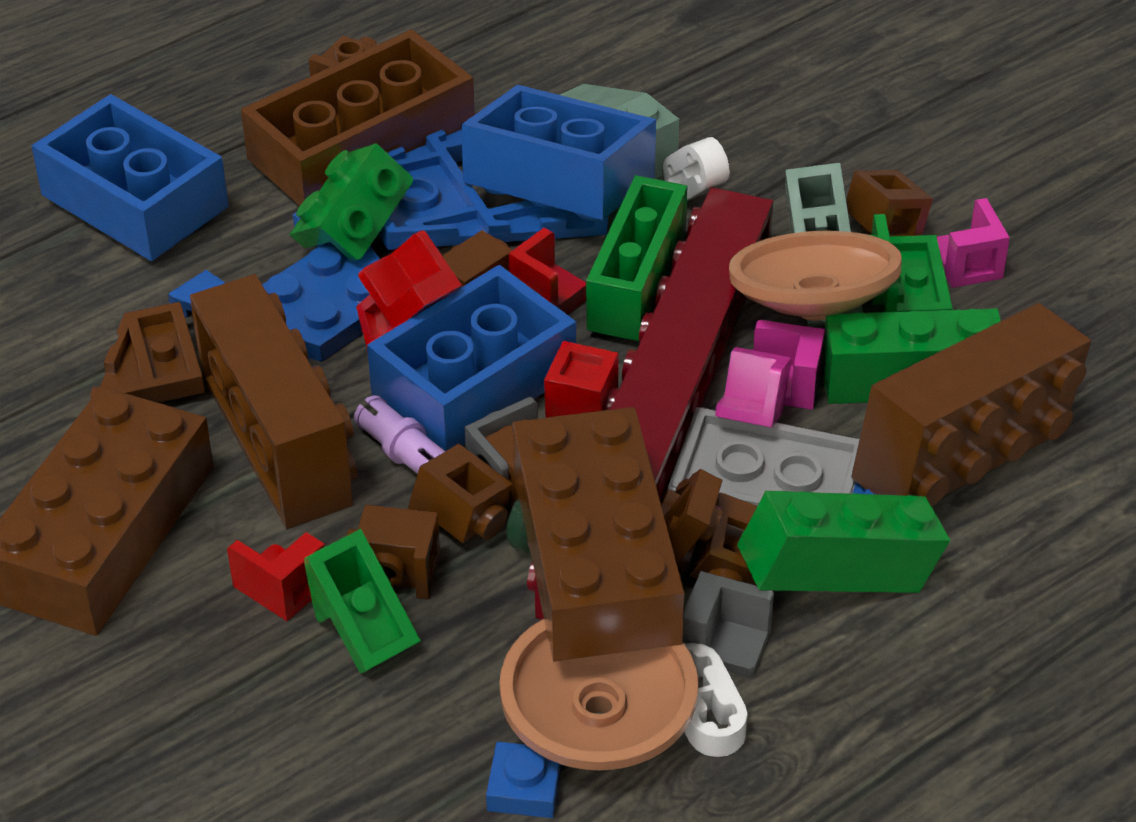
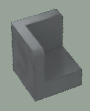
(730, 619)

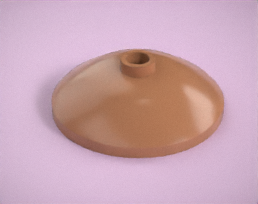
(815, 272)
(553, 705)

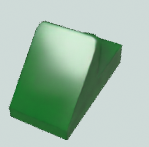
(360, 601)

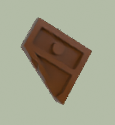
(153, 356)
(691, 514)

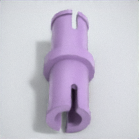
(401, 438)

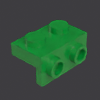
(352, 202)
(922, 278)

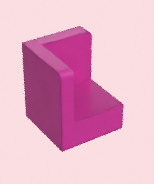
(975, 253)
(806, 350)
(755, 387)

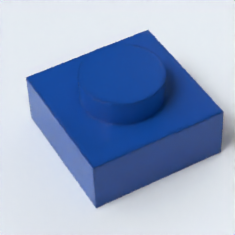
(522, 782)

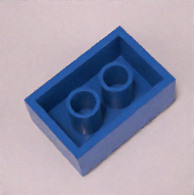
(557, 151)
(131, 176)
(469, 355)

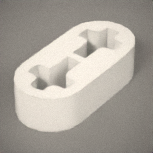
(698, 166)
(725, 702)

